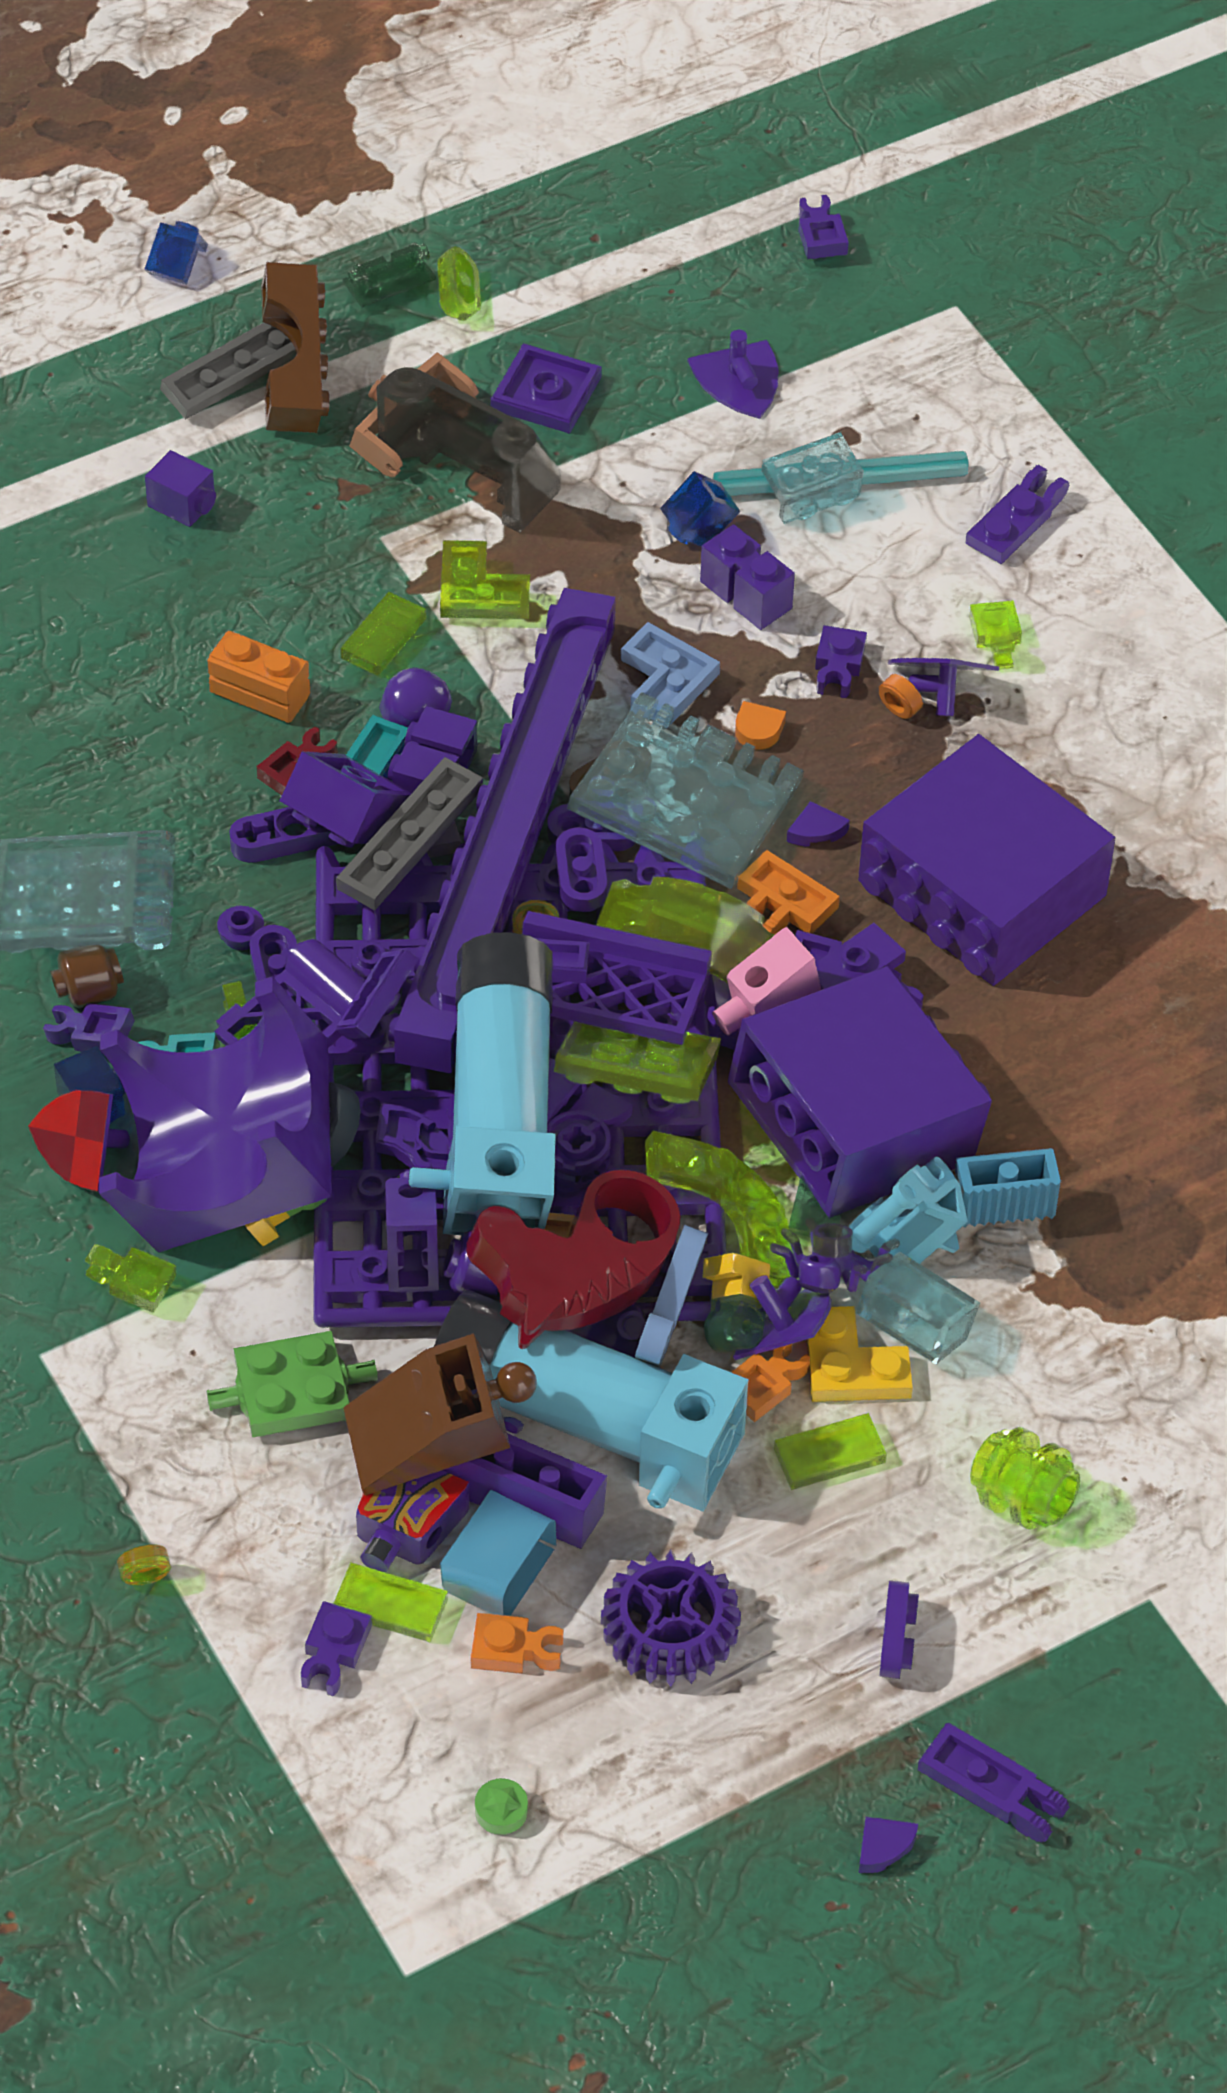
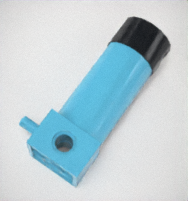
(500, 1085)
(671, 1423)

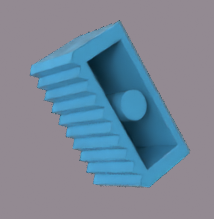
(1009, 1186)

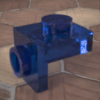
(175, 251)

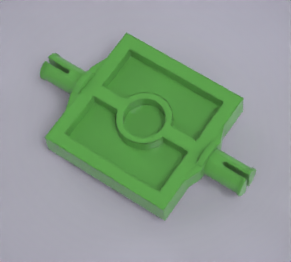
(291, 1384)

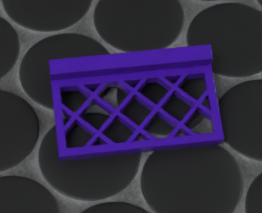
(623, 956)

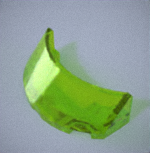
(688, 916)

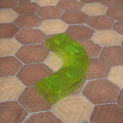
(732, 1185)

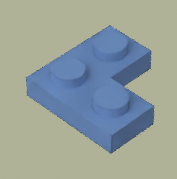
(674, 667)

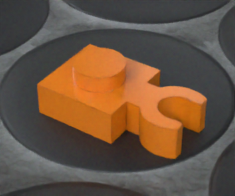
(770, 1379)
(505, 1643)

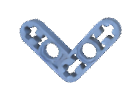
(670, 1301)

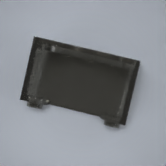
(430, 417)

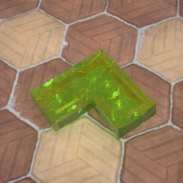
(472, 592)

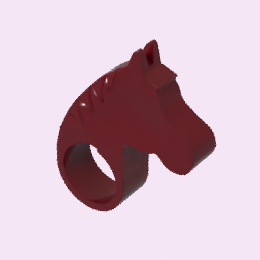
(579, 1278)

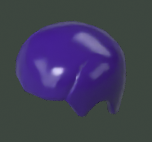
(410, 693)

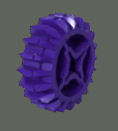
(675, 1643)

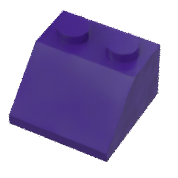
(341, 796)

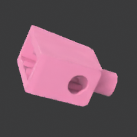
(768, 978)

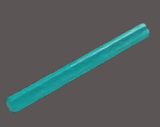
(876, 471)

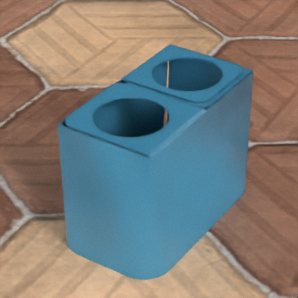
(498, 1555)

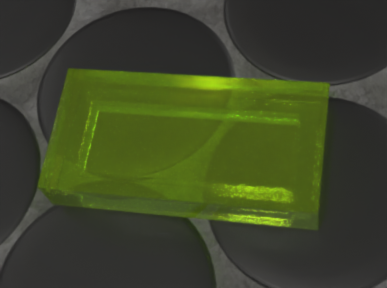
(383, 633)
(830, 1451)
(393, 1601)

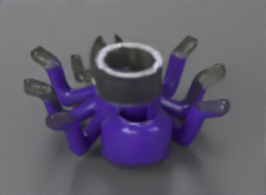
(830, 1258)

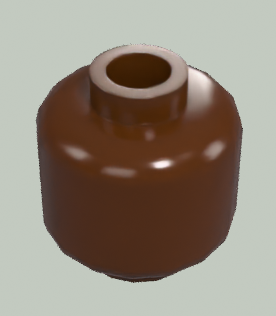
(87, 975)

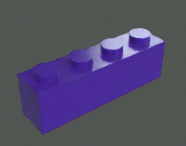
(541, 1482)

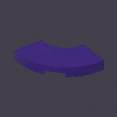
(412, 1139)

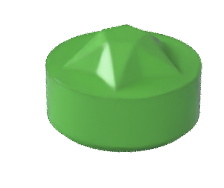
(501, 1806)

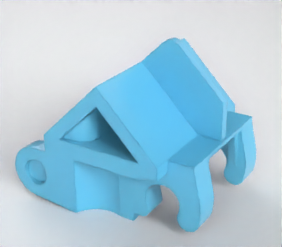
(920, 1214)

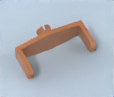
(374, 449)

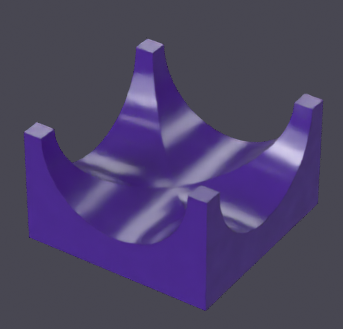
(225, 1127)

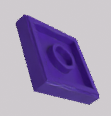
(546, 388)

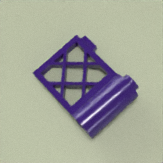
(315, 979)

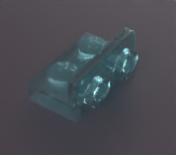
(814, 477)

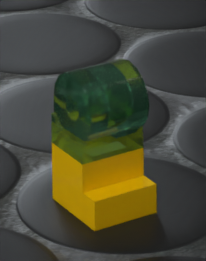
(735, 1313)

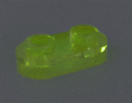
(458, 284)

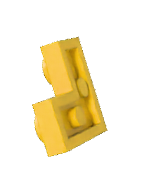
(851, 1372)

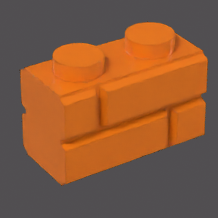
(258, 676)

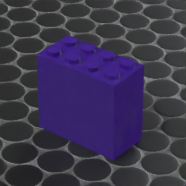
(985, 859)
(857, 1088)

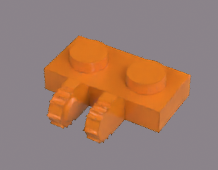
(787, 893)

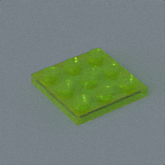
(638, 1062)

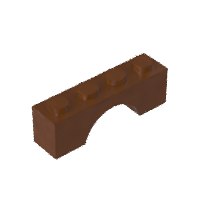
(292, 305)

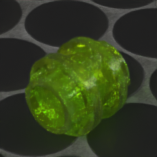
(1028, 1477)

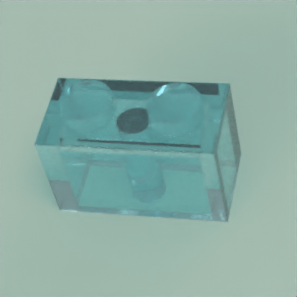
(917, 1308)

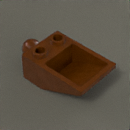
(429, 1418)

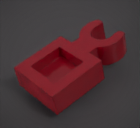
(278, 767)

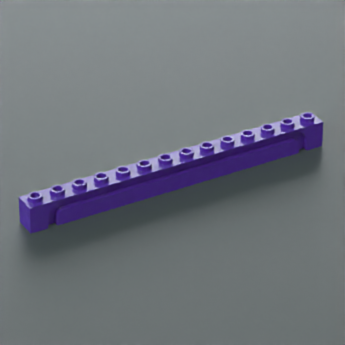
(506, 822)

